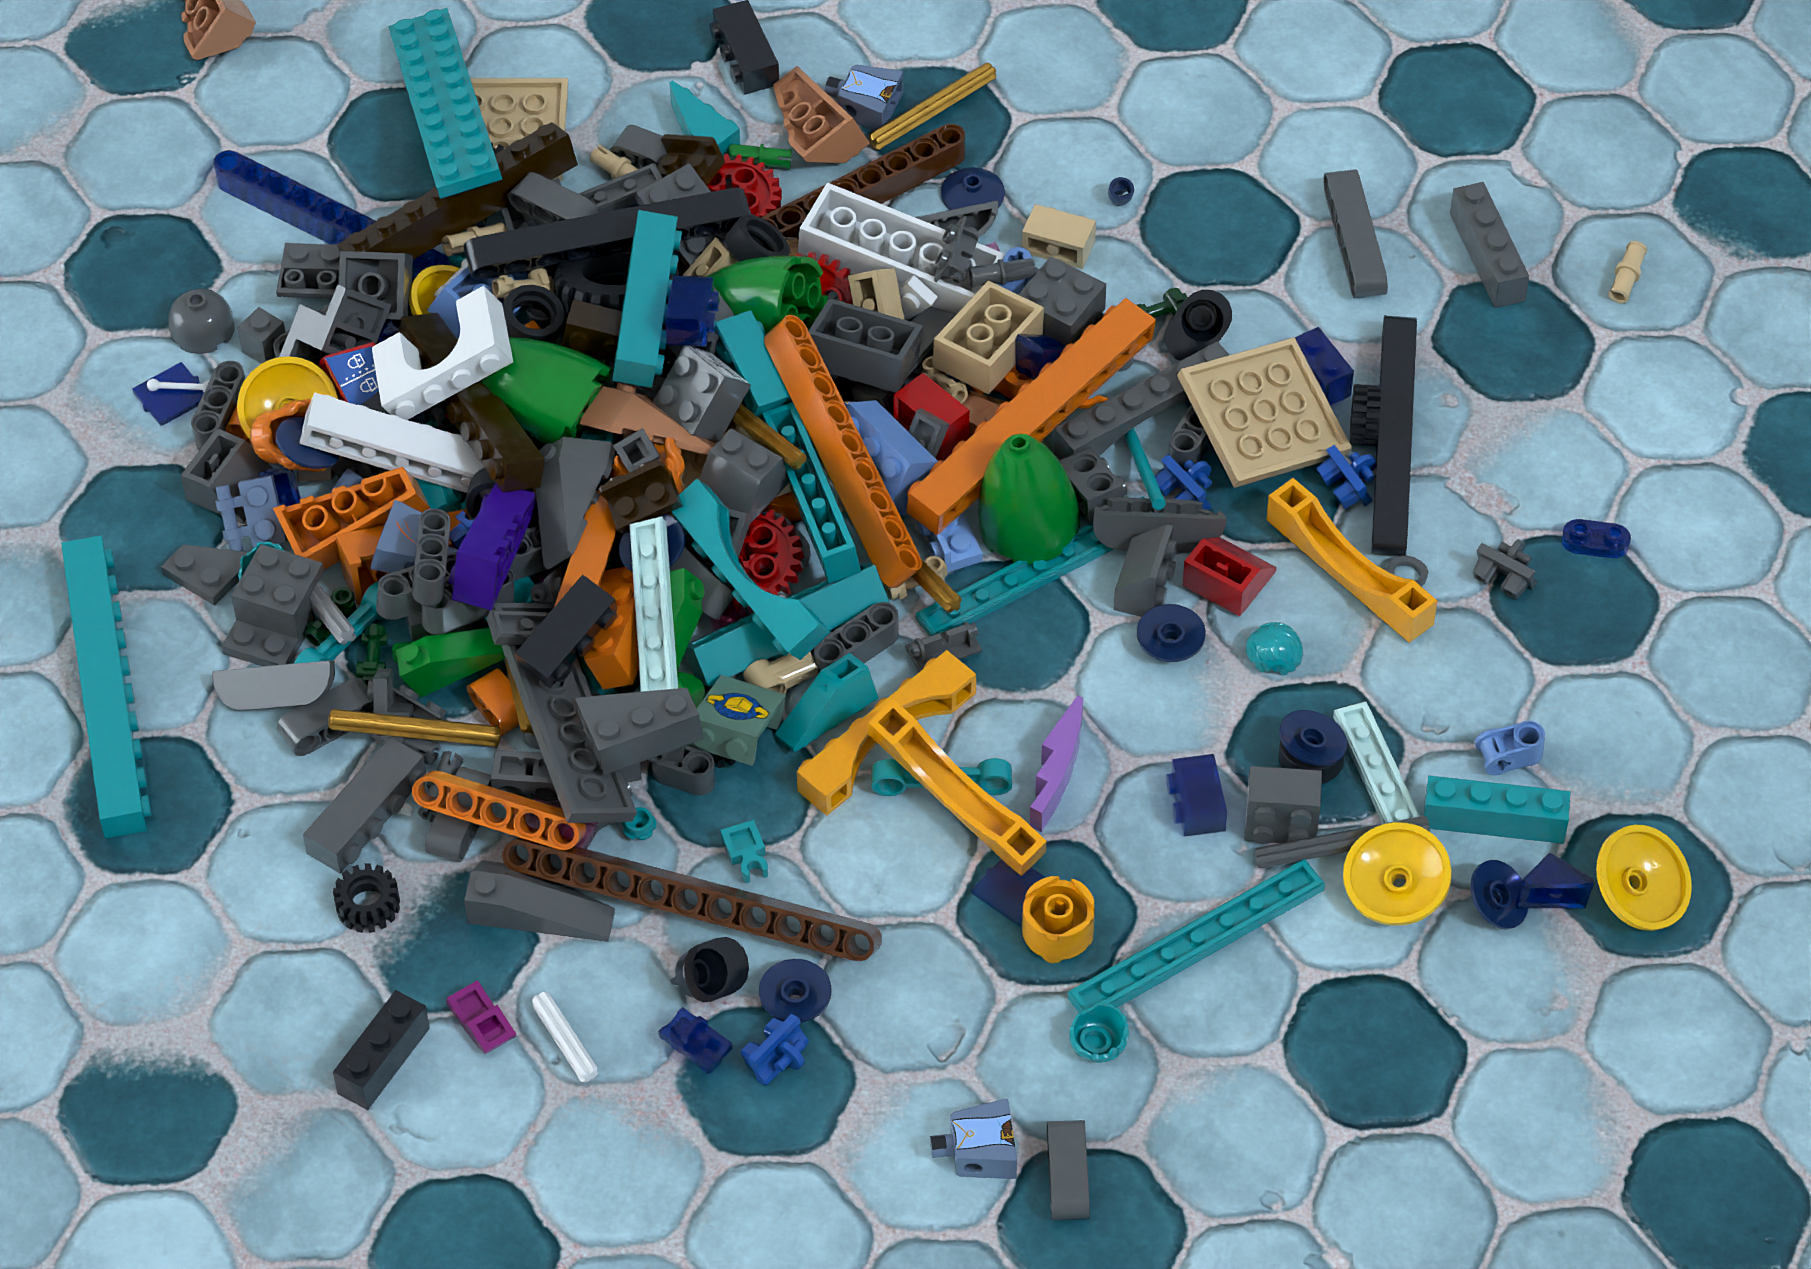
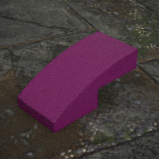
(480, 1017)

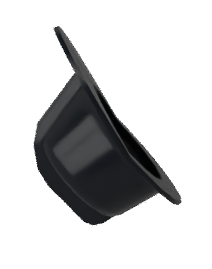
(1198, 323)
(712, 969)

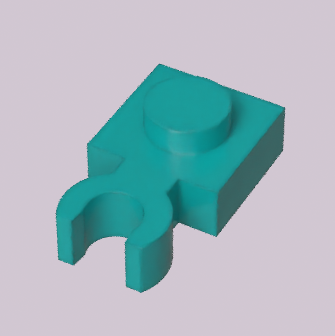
(745, 847)

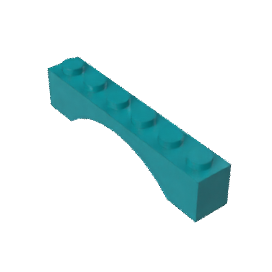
(789, 620)

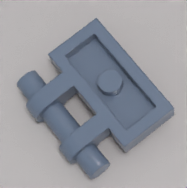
(258, 499)

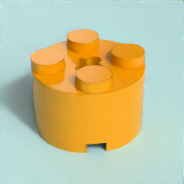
(1058, 918)

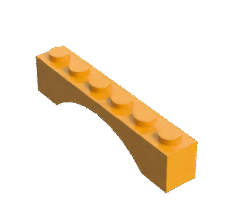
(1392, 598)
(935, 690)
(987, 818)

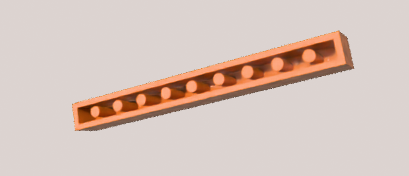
(1034, 412)

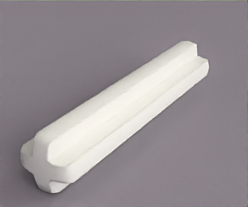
(564, 1037)

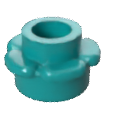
(644, 818)

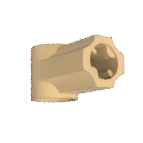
(780, 673)

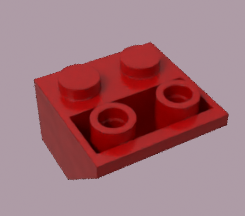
(1226, 574)

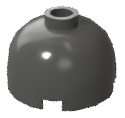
(200, 321)

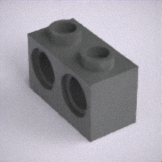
(1092, 481)
(523, 775)

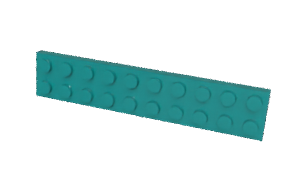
(444, 103)

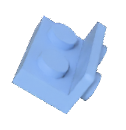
(954, 545)

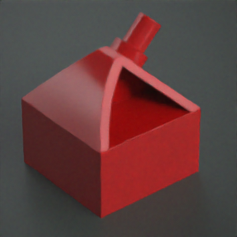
(927, 394)

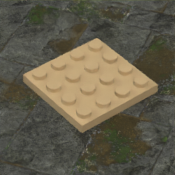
(520, 106)
(1263, 411)

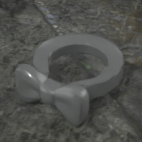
(1412, 562)

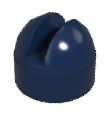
(1118, 187)

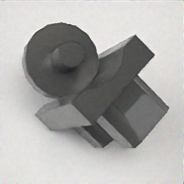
(1506, 563)

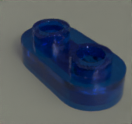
(1596, 538)

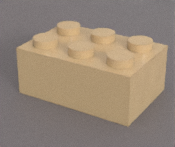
(982, 336)

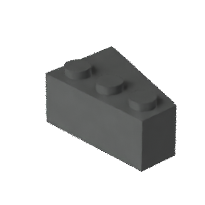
(638, 725)

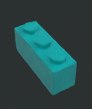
(744, 351)

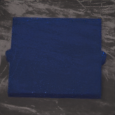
(169, 403)
(1006, 889)

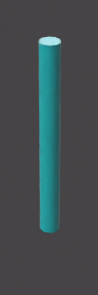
(1144, 469)

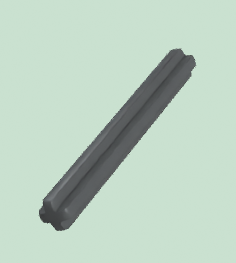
(1319, 845)

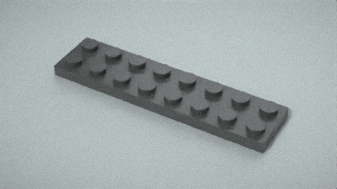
(571, 763)

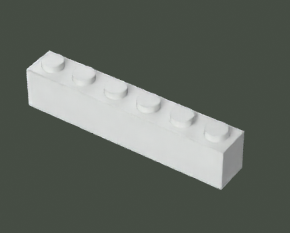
(389, 442)

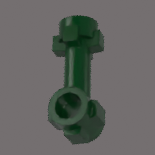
(1172, 301)
(345, 601)
(374, 638)

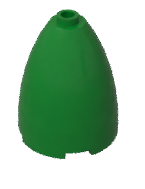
(773, 288)
(548, 387)
(1027, 502)

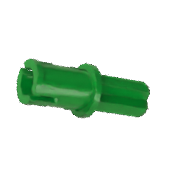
(761, 154)

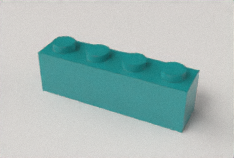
(1497, 809)

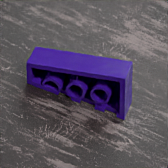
(491, 547)

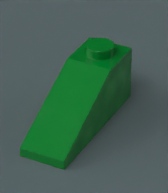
(686, 606)
(446, 659)

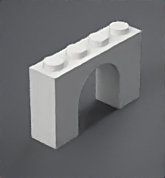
(478, 353)

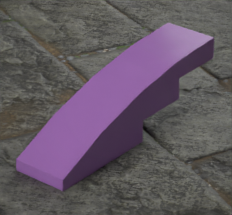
(1058, 761)

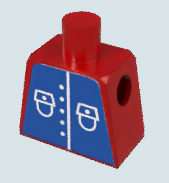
(352, 373)

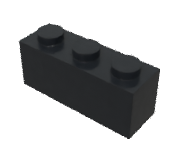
(744, 47)
(567, 632)
(381, 1050)

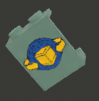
(736, 716)

